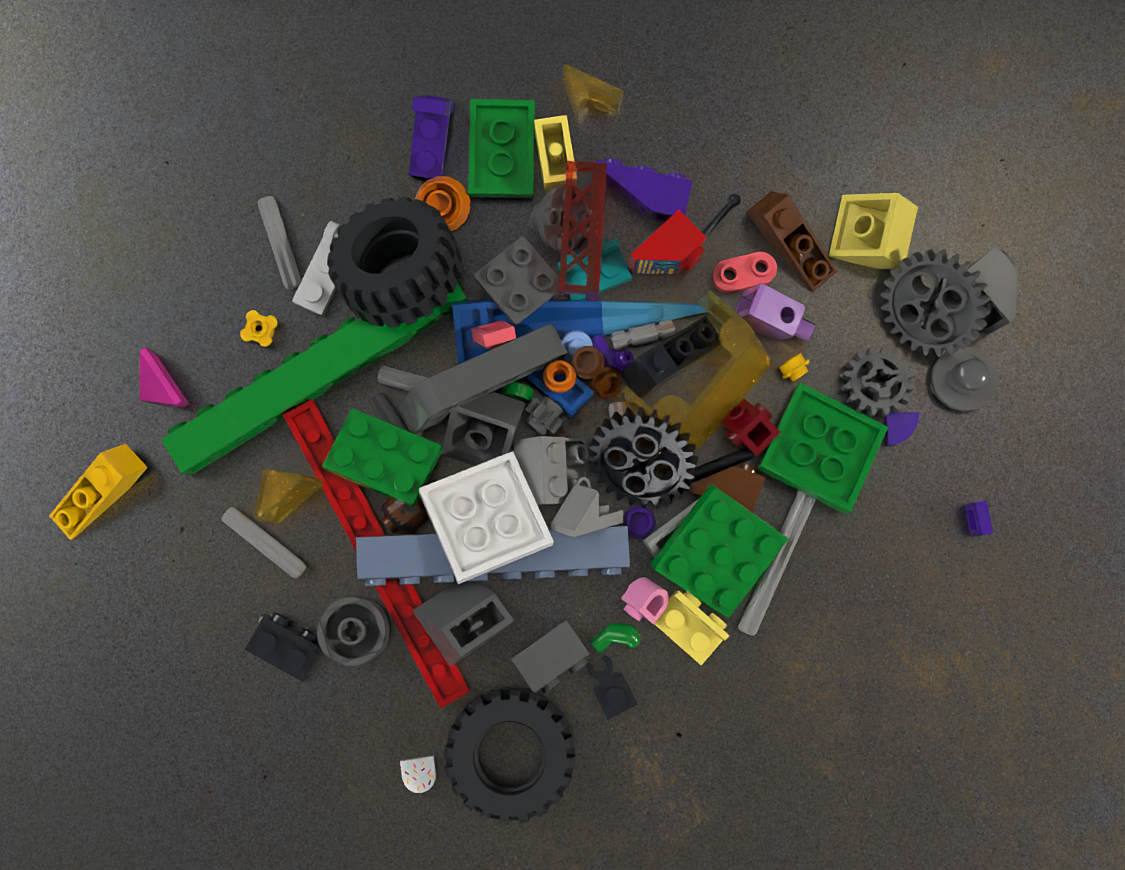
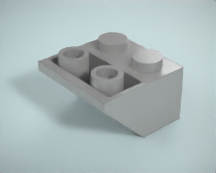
(553, 466)

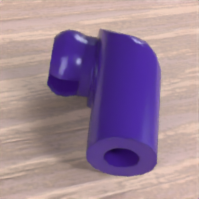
(613, 358)

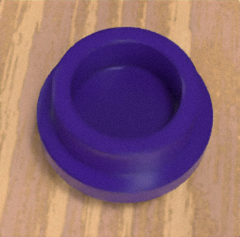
(640, 522)

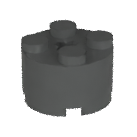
(336, 620)

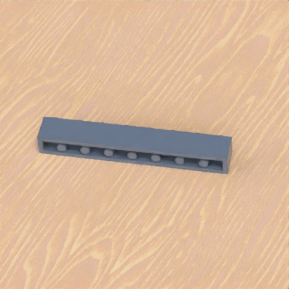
(423, 556)

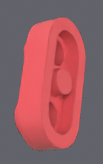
(745, 272)

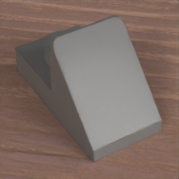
(585, 513)

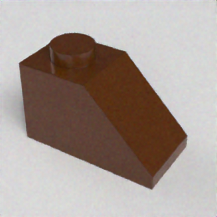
(739, 483)

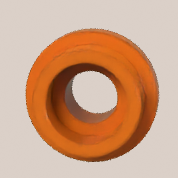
(555, 368)

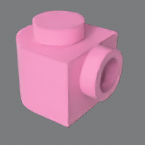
(645, 600)

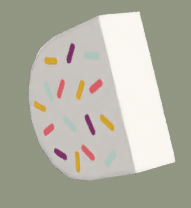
(419, 773)

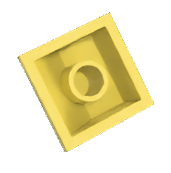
(873, 229)

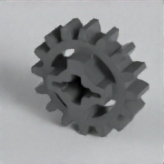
(875, 368)

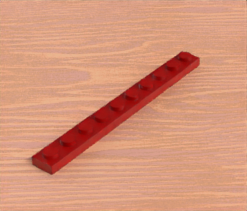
(361, 521)

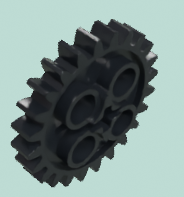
(620, 469)

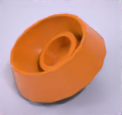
(448, 198)

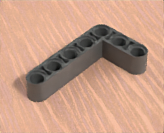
(438, 395)

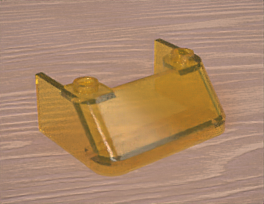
(725, 390)

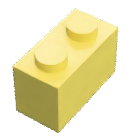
(554, 150)

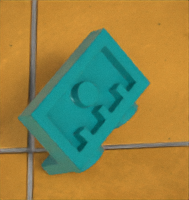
(613, 269)

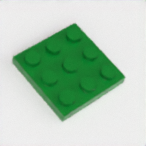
(823, 448)
(719, 551)

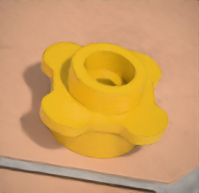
(262, 337)

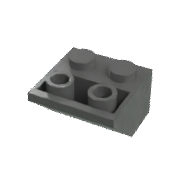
(463, 619)

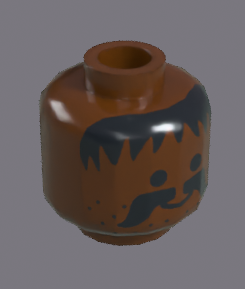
(403, 517)

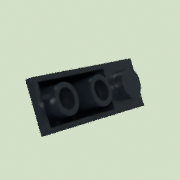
(671, 357)

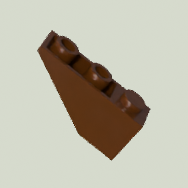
(792, 238)

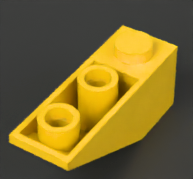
(97, 489)

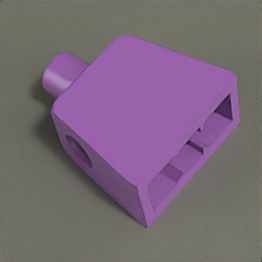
(773, 314)

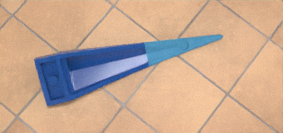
(566, 316)

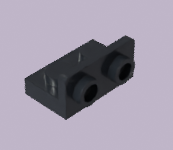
(285, 646)

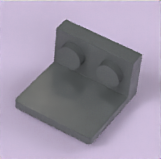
(518, 281)

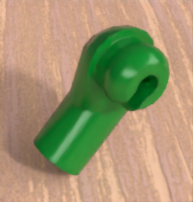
(616, 633)

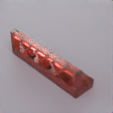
(595, 234)

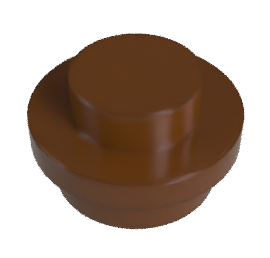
(588, 362)
(606, 384)

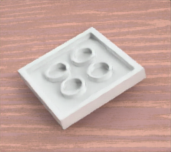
(485, 517)

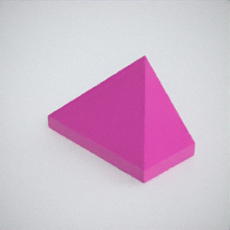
(156, 382)

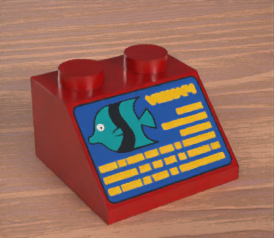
(669, 249)

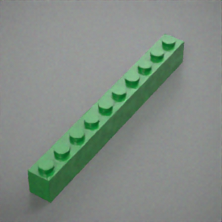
(292, 384)

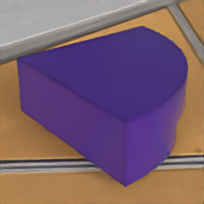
(900, 426)

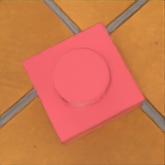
(493, 334)

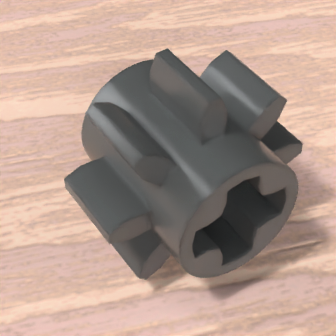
(544, 416)

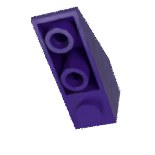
(650, 192)

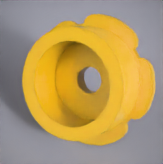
(794, 367)

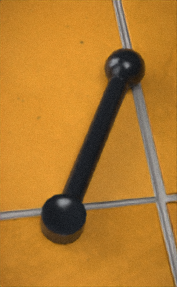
(733, 200)

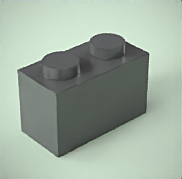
(550, 657)

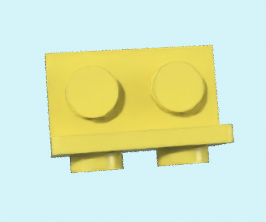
(691, 627)

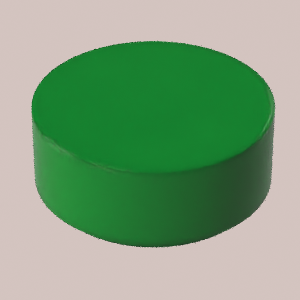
(517, 391)

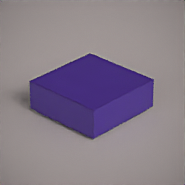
(978, 518)

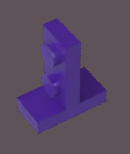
(430, 135)

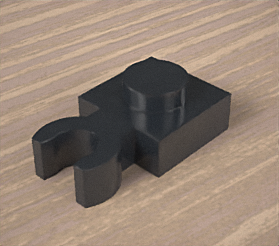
(613, 692)

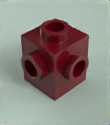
(750, 426)

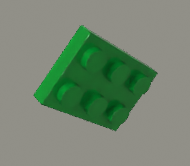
(501, 148)
(382, 457)

